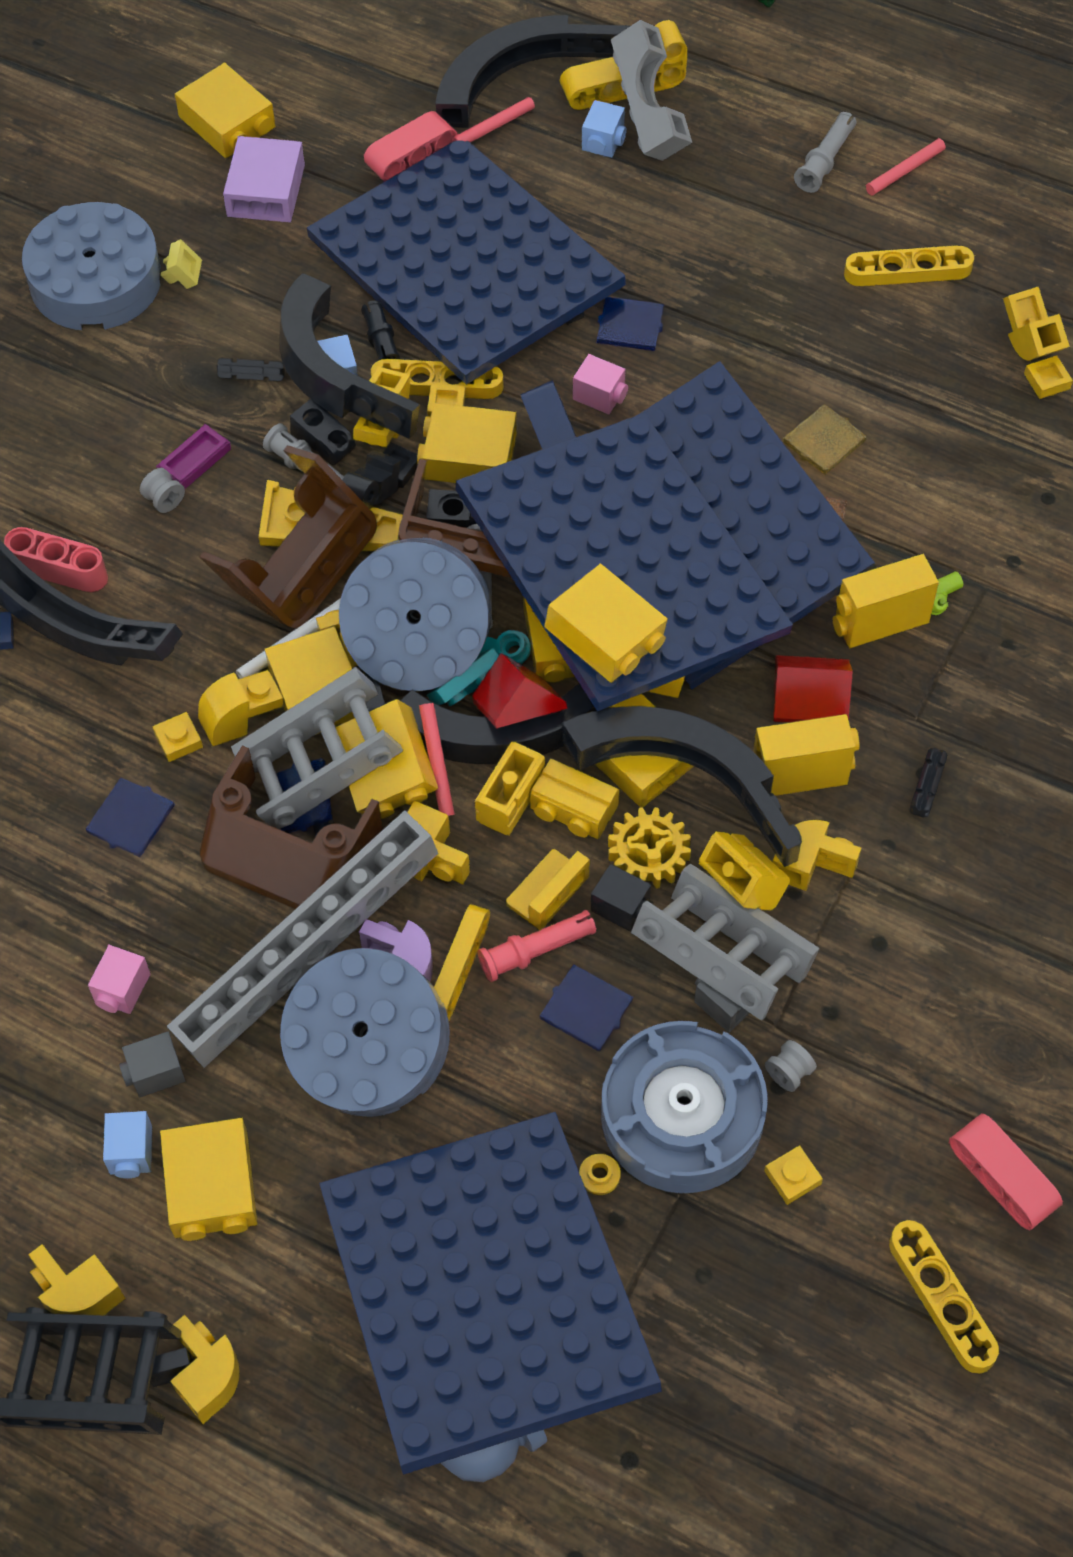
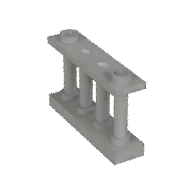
(302, 722)
(750, 928)

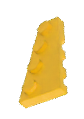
(282, 514)

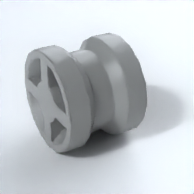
(162, 490)
(790, 1065)

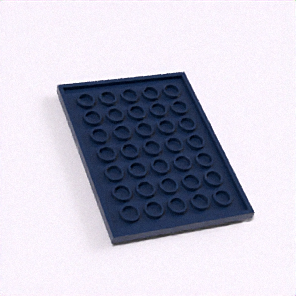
(465, 259)
(758, 496)
(638, 513)
(485, 1292)

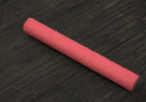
(496, 121)
(905, 167)
(436, 758)

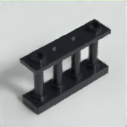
(96, 1411)

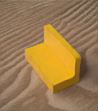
(549, 887)

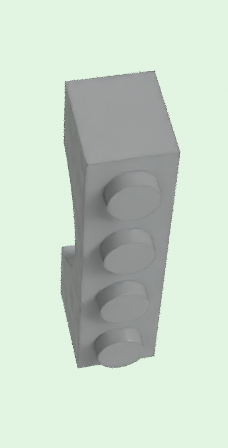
(639, 55)

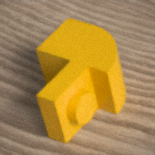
(1033, 330)
(371, 432)
(231, 701)
(822, 851)
(450, 862)
(81, 1292)
(212, 1376)

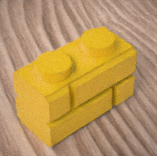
(509, 788)
(574, 799)
(744, 871)

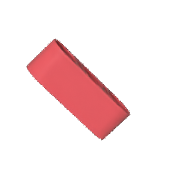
(408, 145)
(58, 559)
(1005, 1171)

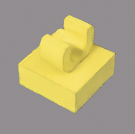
(182, 265)

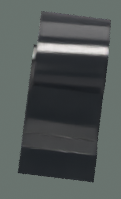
(321, 432)
(375, 479)

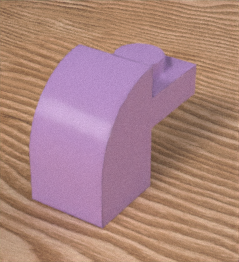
(409, 945)

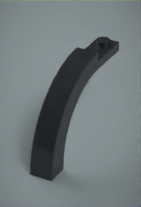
(511, 47)
(322, 377)
(76, 625)
(691, 740)
(479, 742)

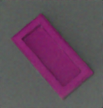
(195, 455)

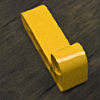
(602, 78)

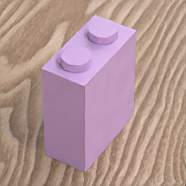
(264, 179)

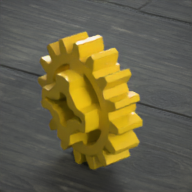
(652, 832)

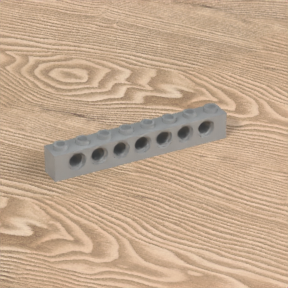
(303, 939)

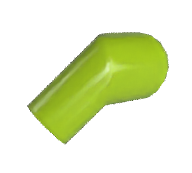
(946, 586)

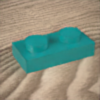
(454, 689)

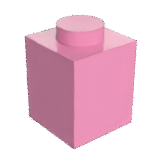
(599, 384)
(118, 980)

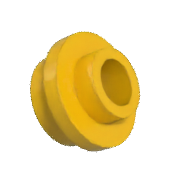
(604, 1185)

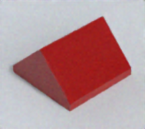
(811, 688)
(515, 694)

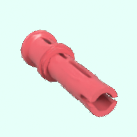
(520, 951)

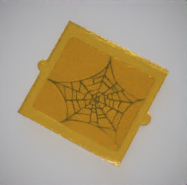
(824, 439)

